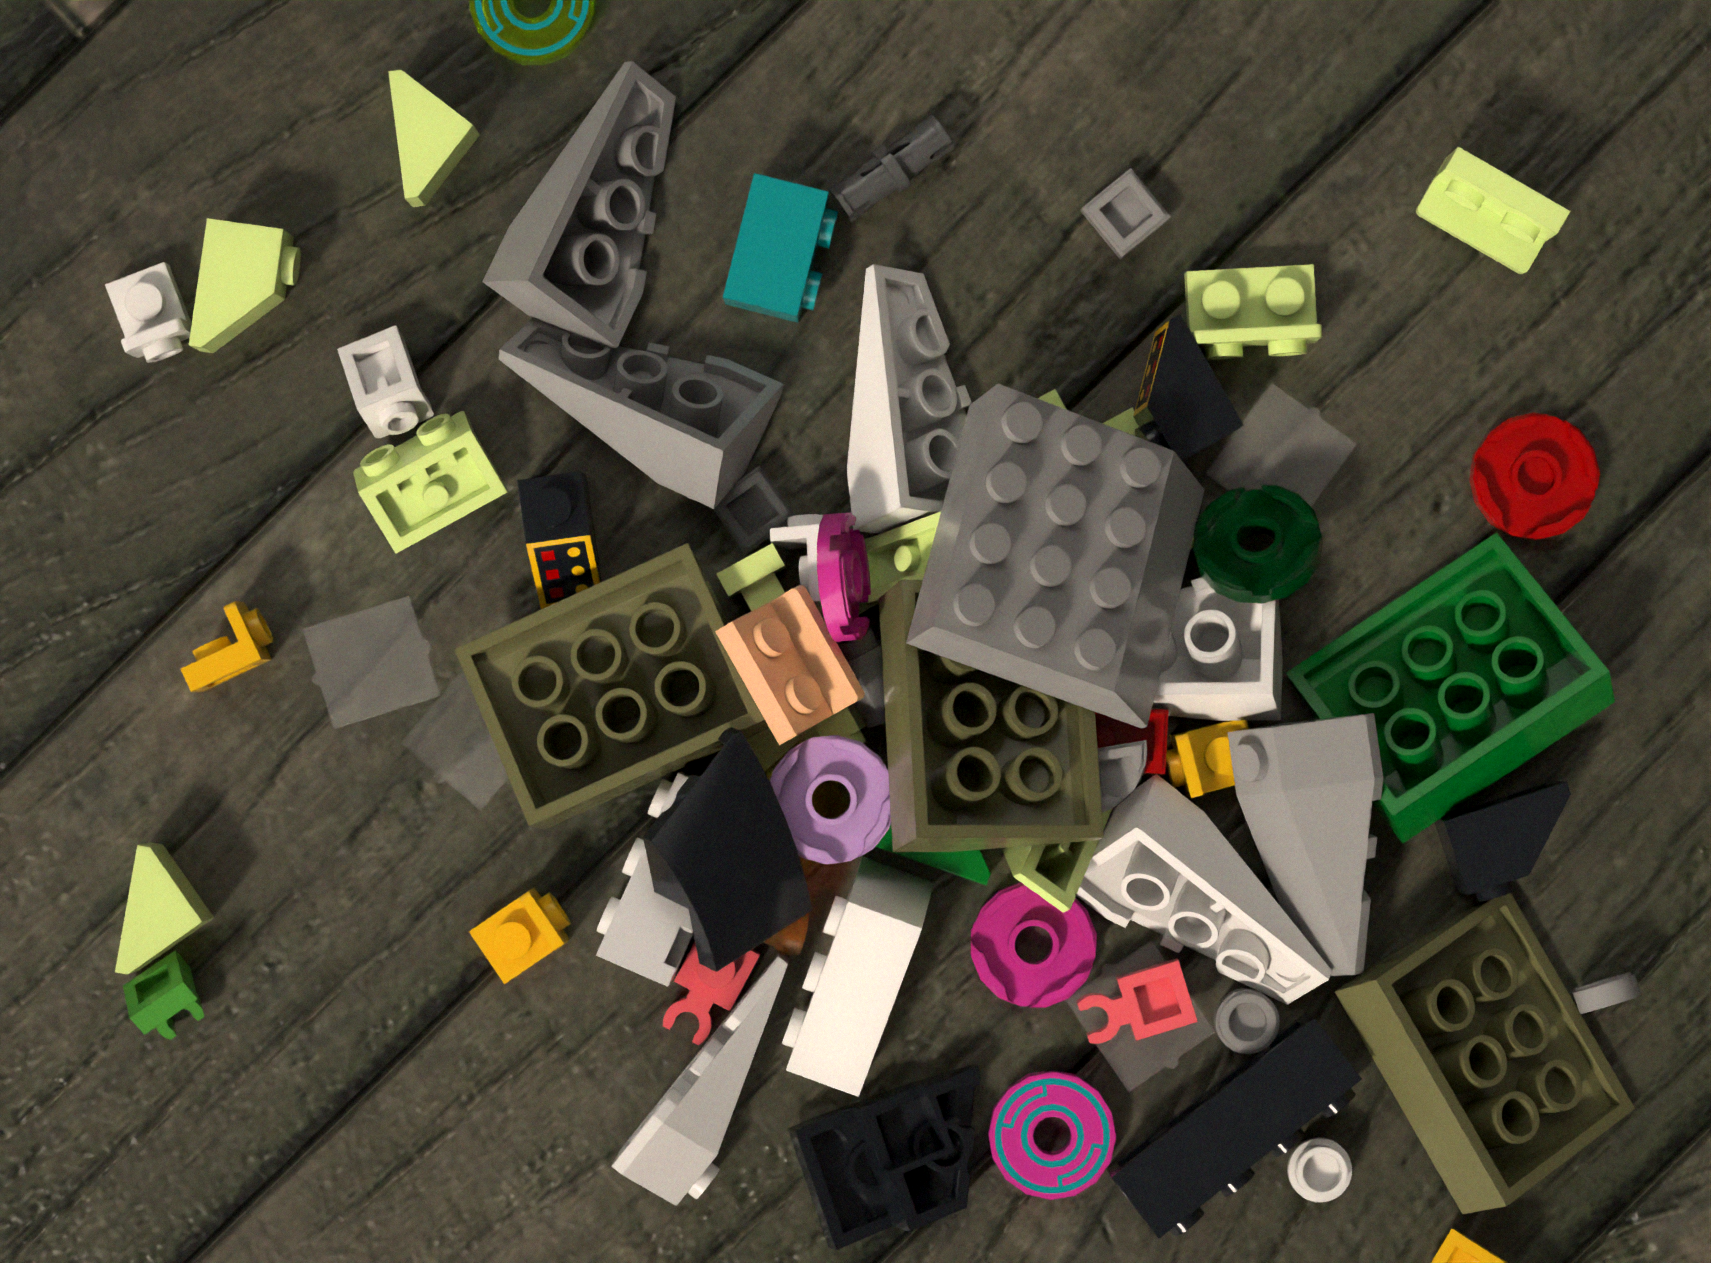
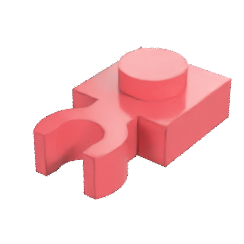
(709, 988)
(1150, 1000)

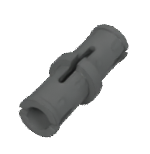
(891, 168)

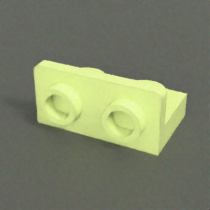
(1490, 210)
(1252, 309)
(427, 480)

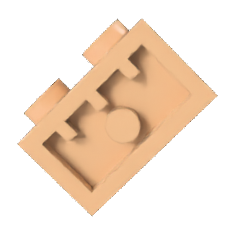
(790, 664)

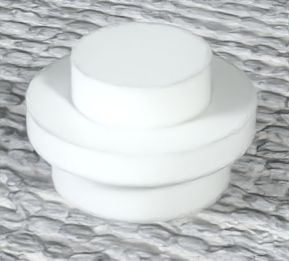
(1319, 1169)

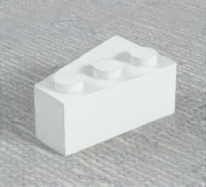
(643, 927)
(858, 976)

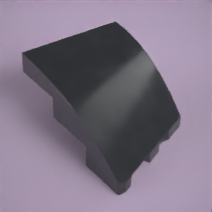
(728, 856)
(890, 1157)

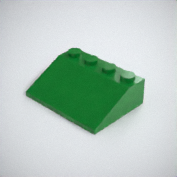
(1460, 682)

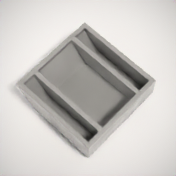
(1058, 555)

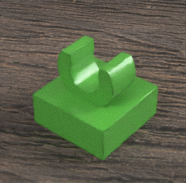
(161, 994)

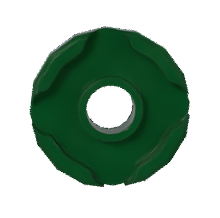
(1262, 574)

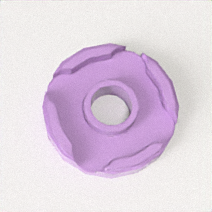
(869, 807)

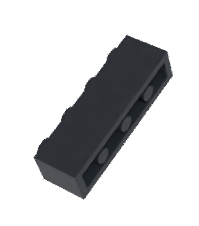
(1234, 1126)

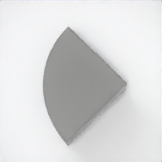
(1120, 771)

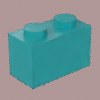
(778, 248)

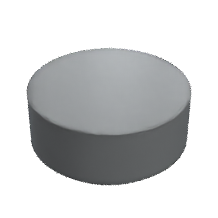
(1606, 992)
(1246, 1021)

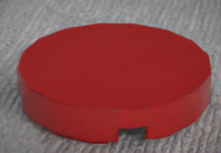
(1534, 476)

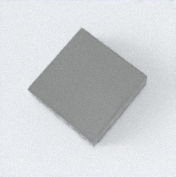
(1125, 213)

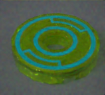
(530, 38)

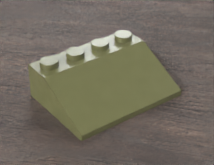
(609, 688)
(978, 754)
(1485, 1053)

